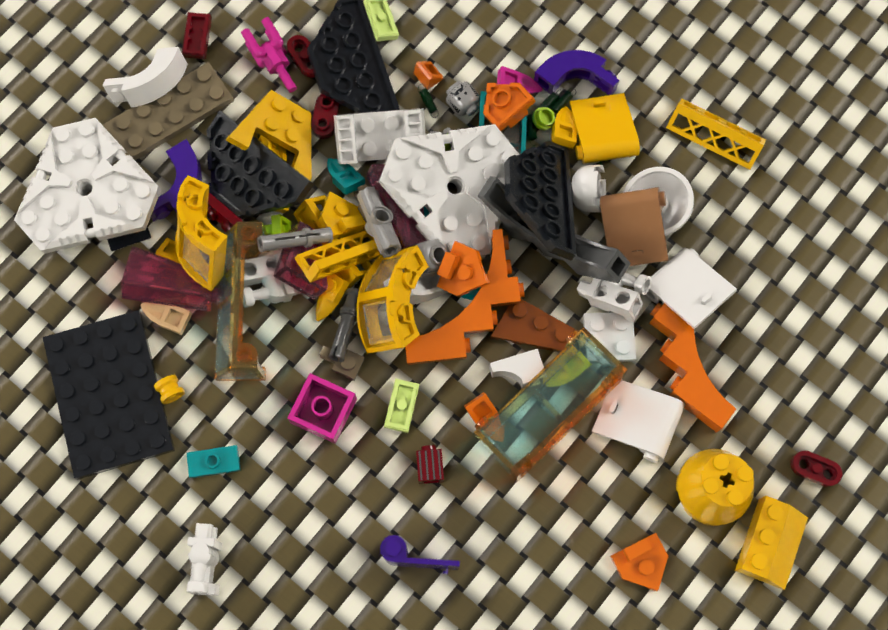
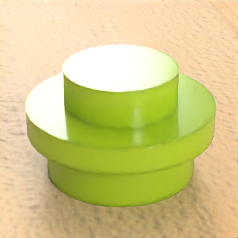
(543, 118)

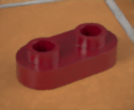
(300, 58)
(324, 114)
(815, 467)

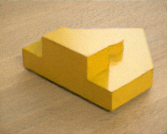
(341, 216)

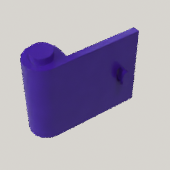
(396, 553)

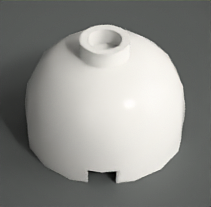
(588, 188)

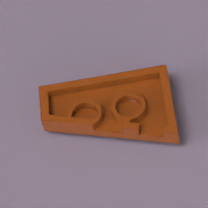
(533, 327)

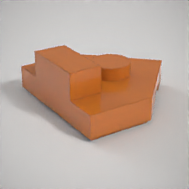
(506, 104)
(461, 270)
(642, 562)

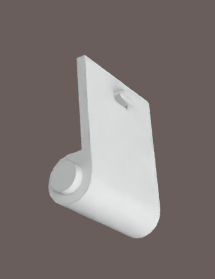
(689, 287)
(641, 419)

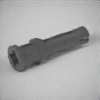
(348, 318)

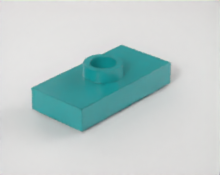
(213, 461)

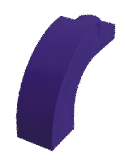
(574, 65)
(185, 164)

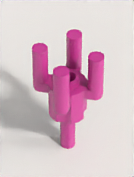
(271, 53)

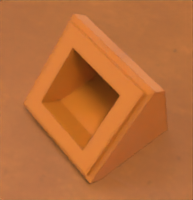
(427, 73)

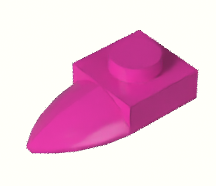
(507, 76)

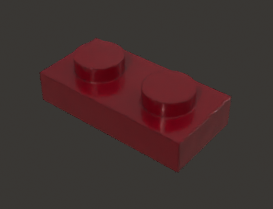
(220, 213)

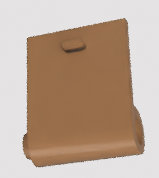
(635, 223)

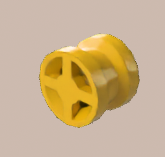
(169, 389)

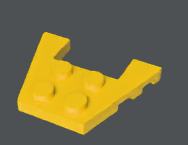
(281, 123)

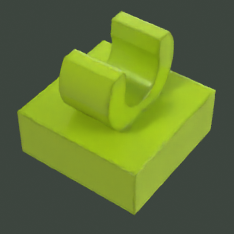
(278, 225)

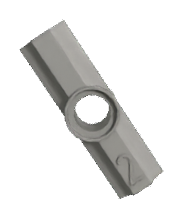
(379, 222)

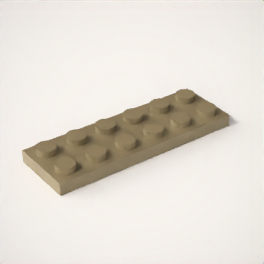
(185, 105)

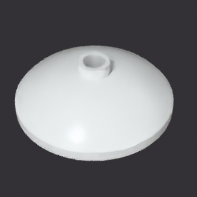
(677, 191)

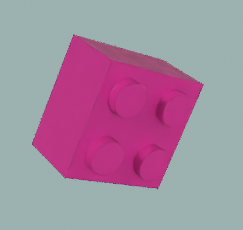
(322, 408)

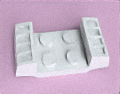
(372, 133)

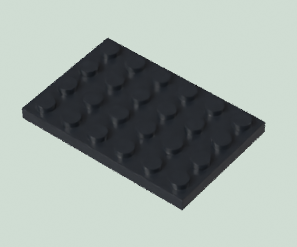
(107, 394)

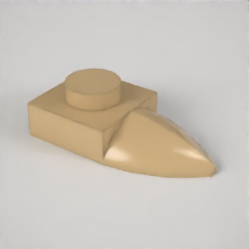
(167, 317)

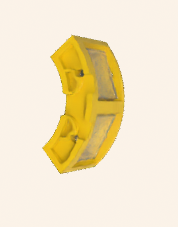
(197, 242)
(385, 300)

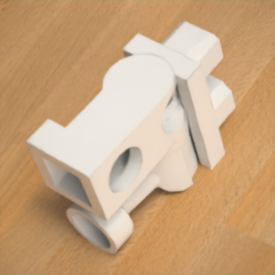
(261, 271)
(614, 296)
(203, 559)

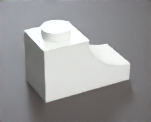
(518, 367)

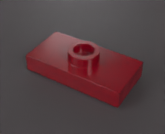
(196, 35)

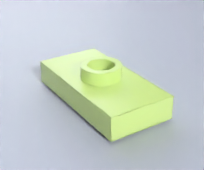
(381, 20)
(401, 405)

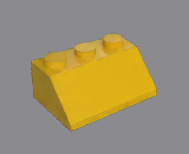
(772, 542)

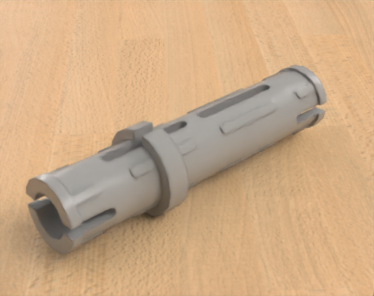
(293, 239)

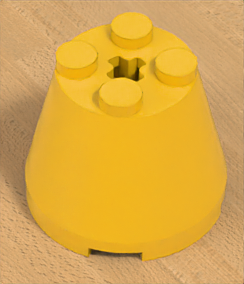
(709, 497)

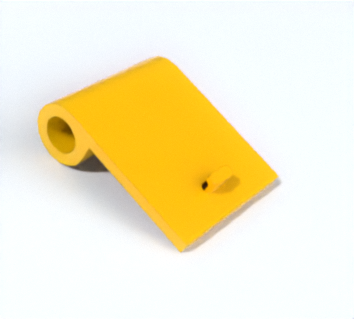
(604, 128)

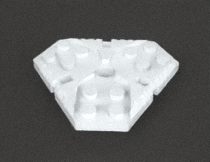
(80, 161)
(419, 175)

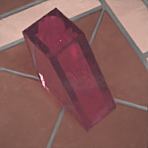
(291, 273)

